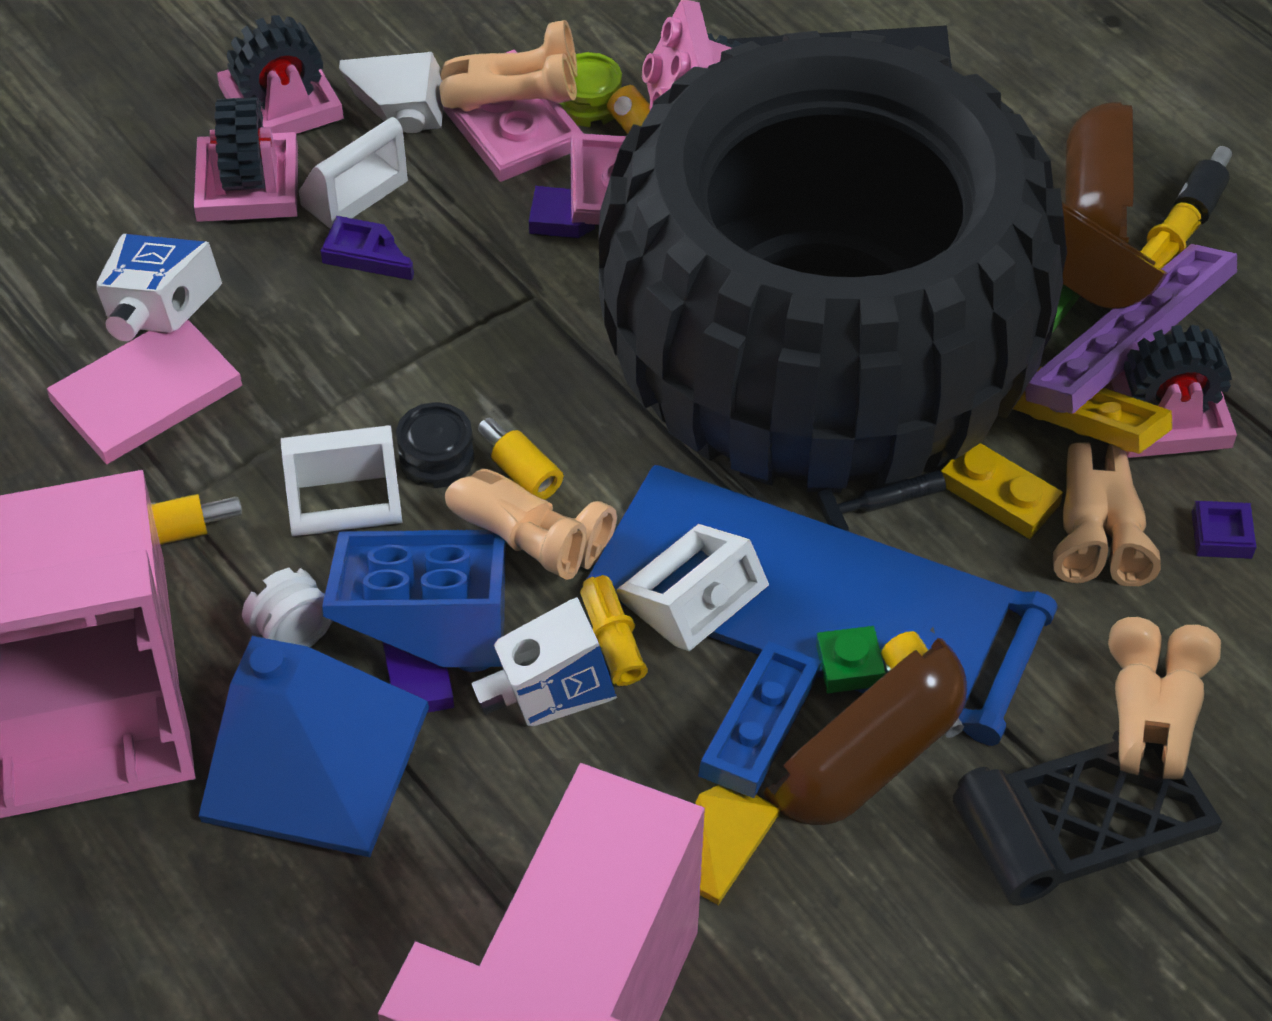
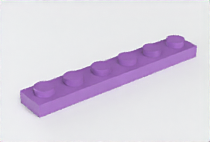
(1102, 350)

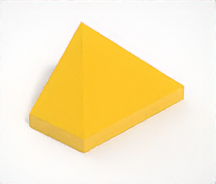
(730, 836)

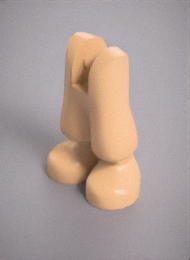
(1100, 504)
(1158, 707)

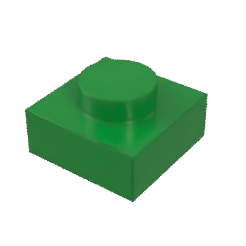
(850, 658)

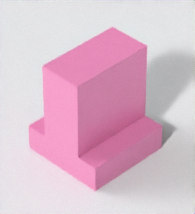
(86, 648)
(591, 924)

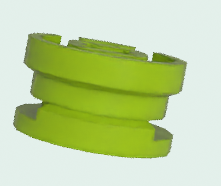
(595, 84)

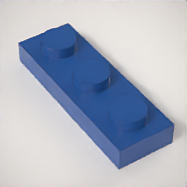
(759, 719)

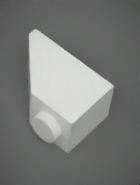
(399, 88)

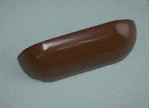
(1102, 166)
(1105, 266)
(873, 738)

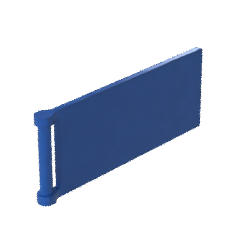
(830, 583)

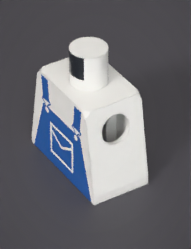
(155, 283)
(548, 668)

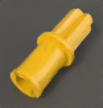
(1170, 237)
(613, 631)

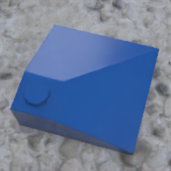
(422, 592)
(309, 749)

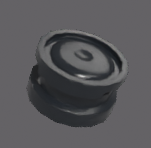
(435, 444)

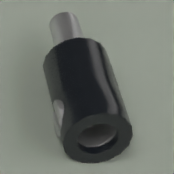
(1207, 183)

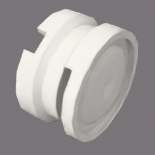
(287, 609)

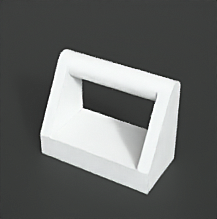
(357, 174)
(340, 459)
(703, 596)

